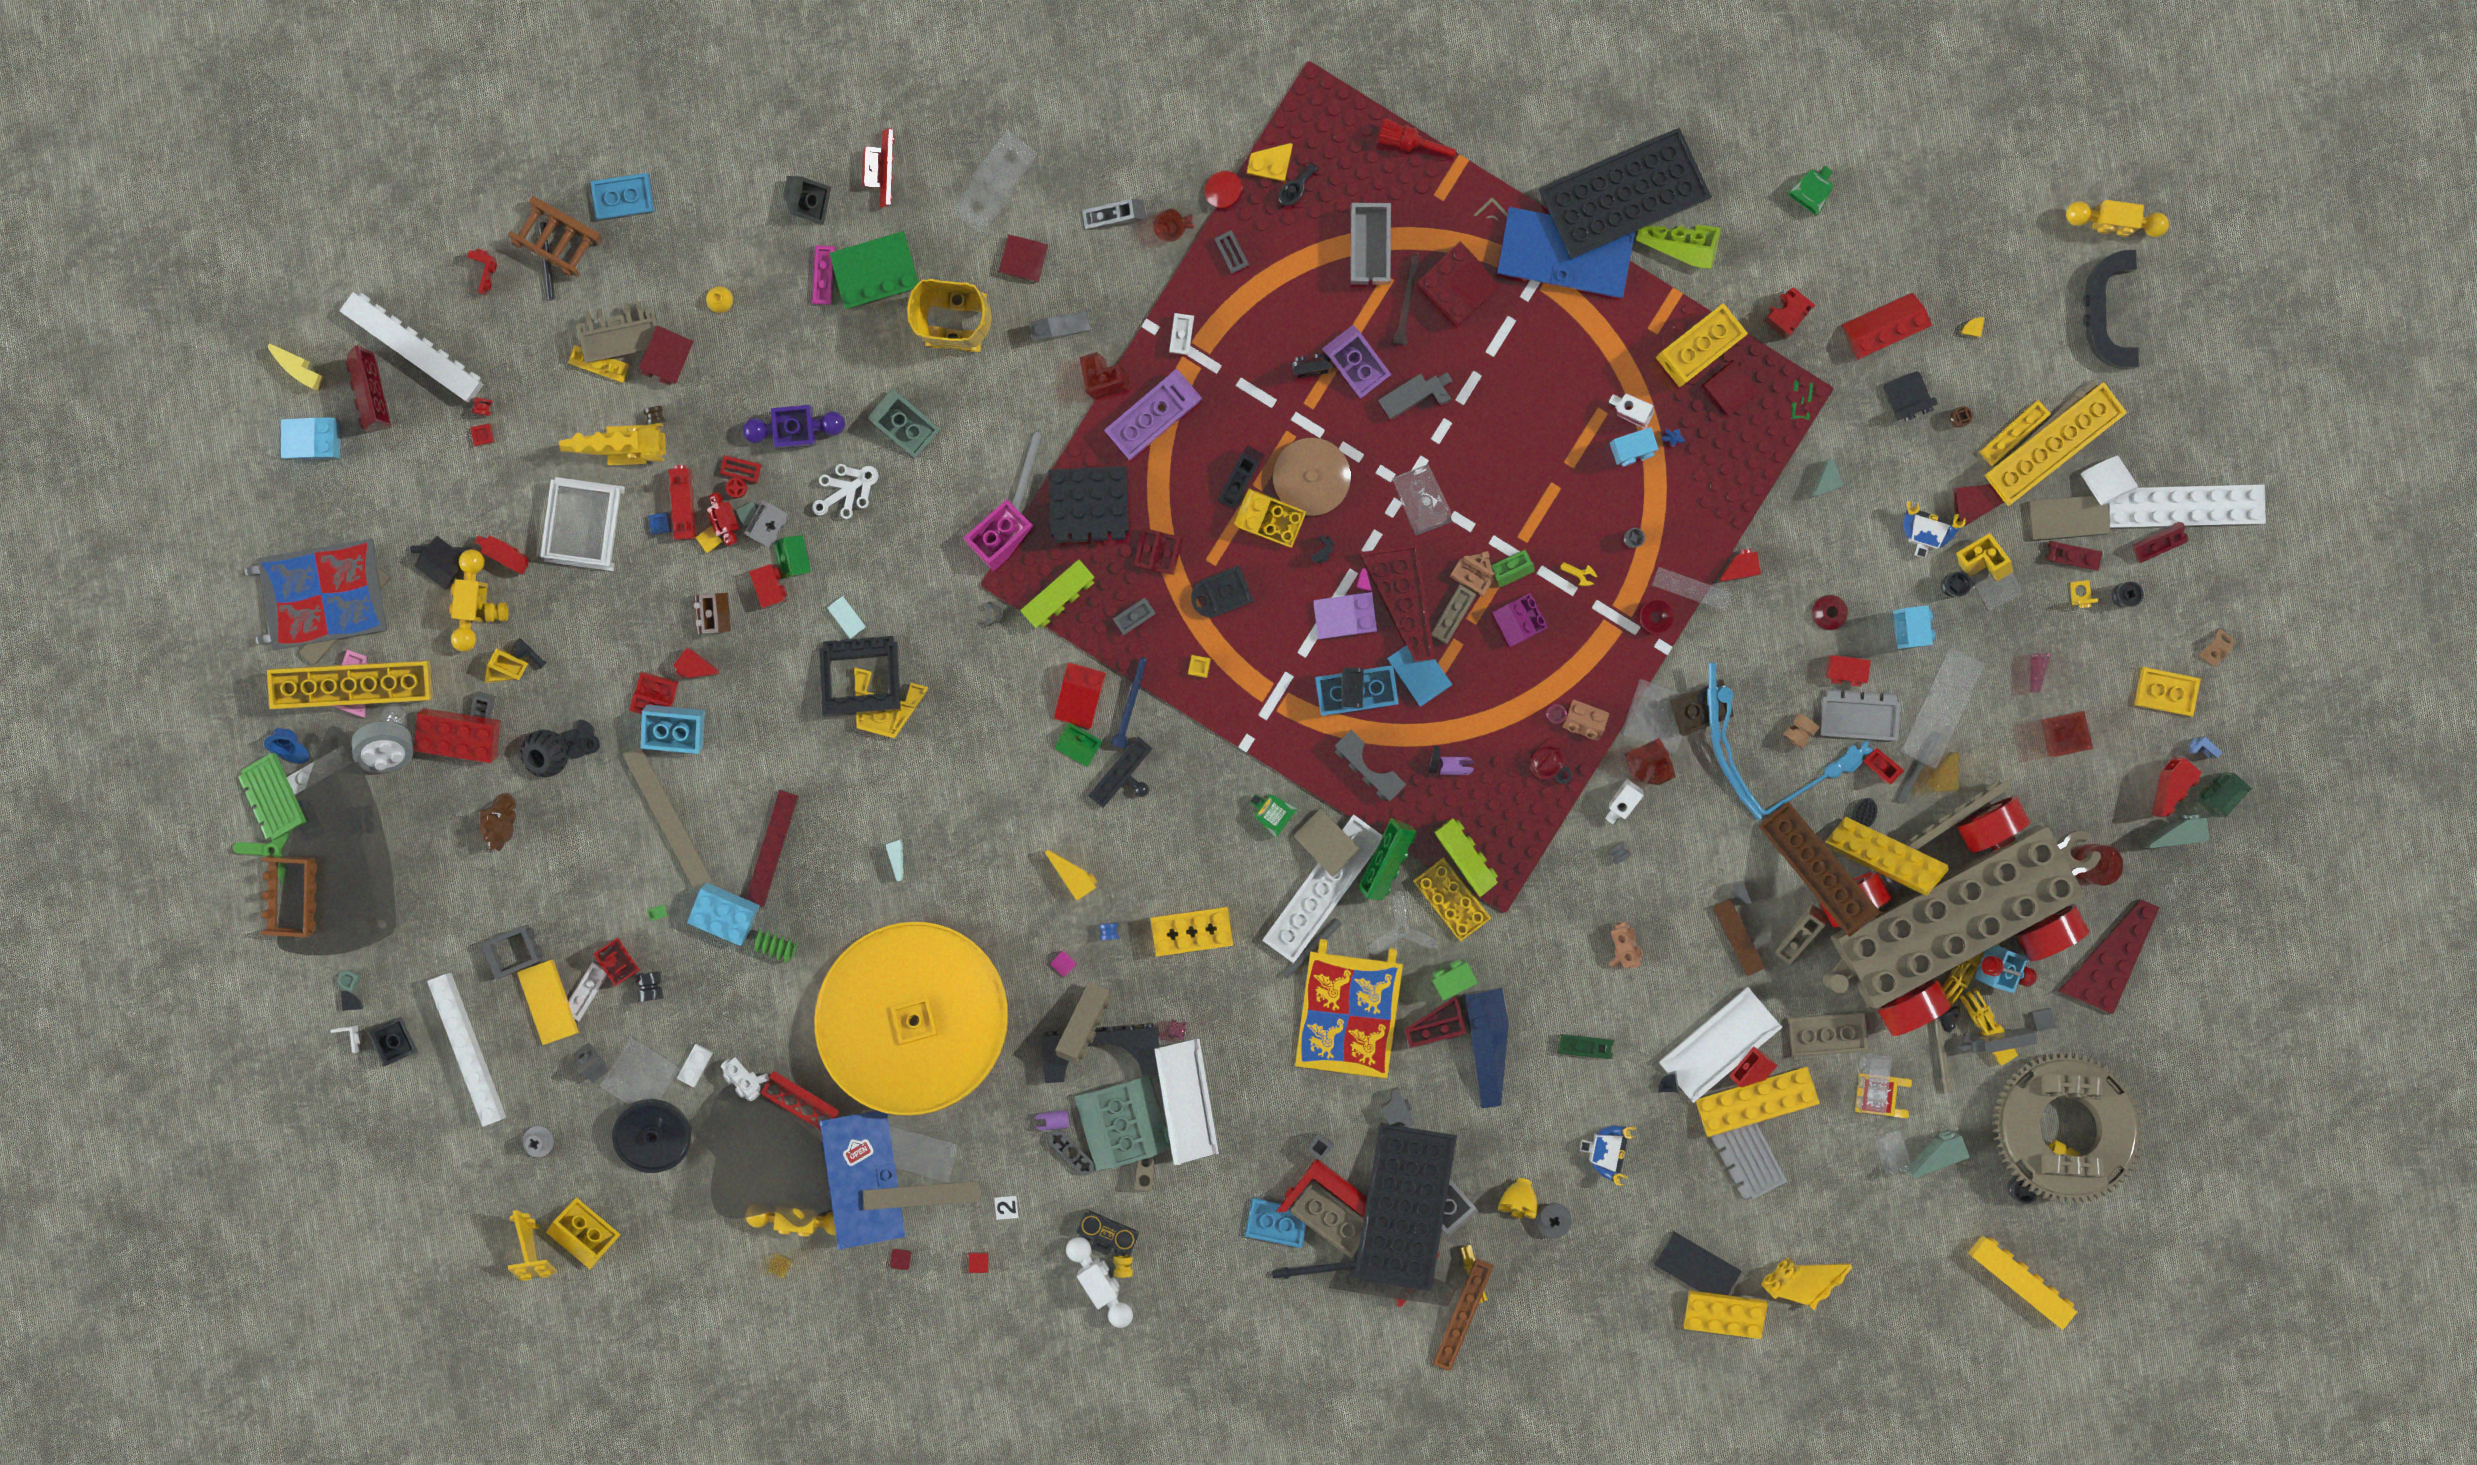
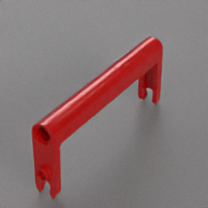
(1334, 1184)

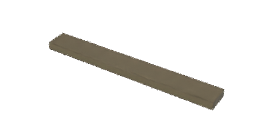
(667, 817)

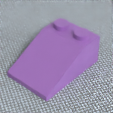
(1356, 361)
(1345, 615)

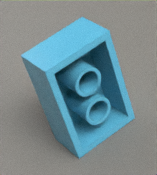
(1913, 627)
(672, 729)
(723, 914)

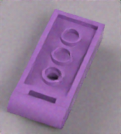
(1144, 421)

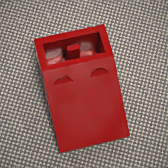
(2173, 785)

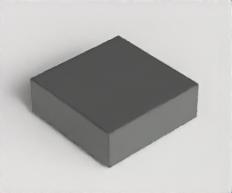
(2043, 1019)

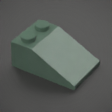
(903, 423)
(2180, 831)
(1939, 1153)

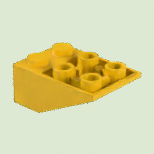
(1269, 518)

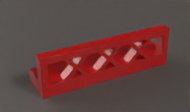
(801, 1094)

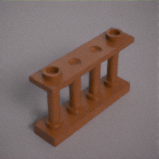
(555, 218)

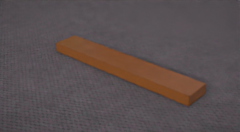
(1463, 1314)

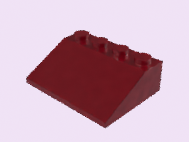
(368, 390)

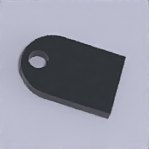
(1223, 593)

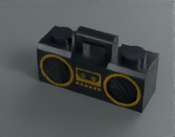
(1101, 1228)

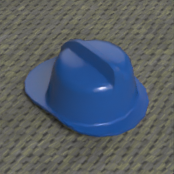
(286, 745)

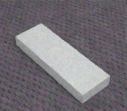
(586, 990)

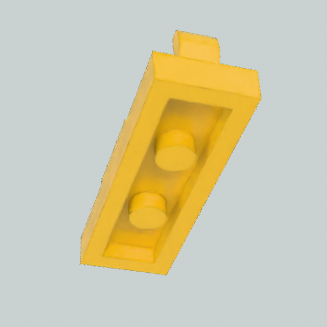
(606, 367)

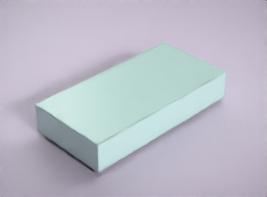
(846, 617)

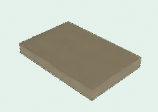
(1326, 842)

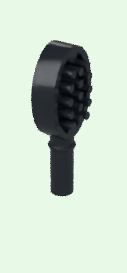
(1865, 812)

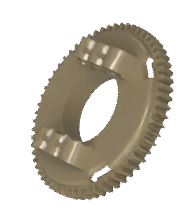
(2062, 1174)

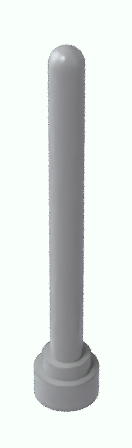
(1026, 470)

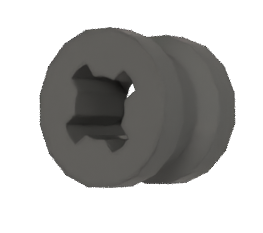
(1619, 852)

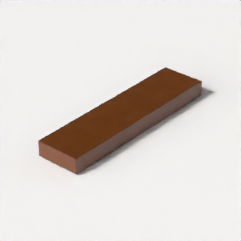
(1738, 937)

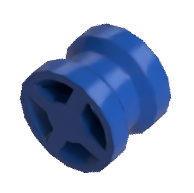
(1108, 931)

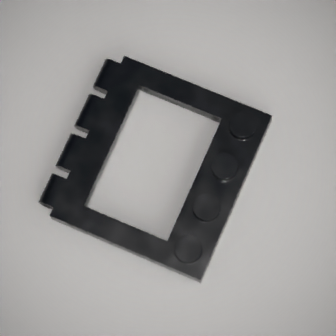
(863, 703)

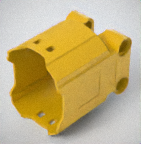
(942, 295)

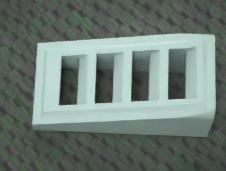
(895, 854)

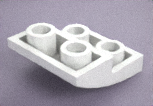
(2109, 480)

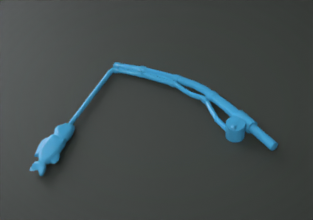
(1847, 763)

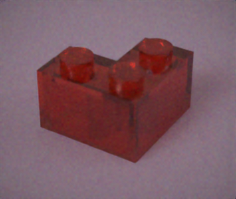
(1100, 379)

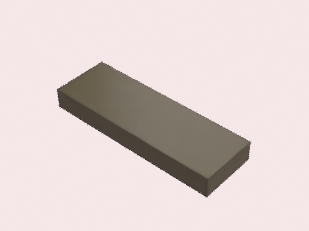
(1453, 614)

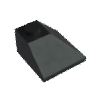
(806, 198)

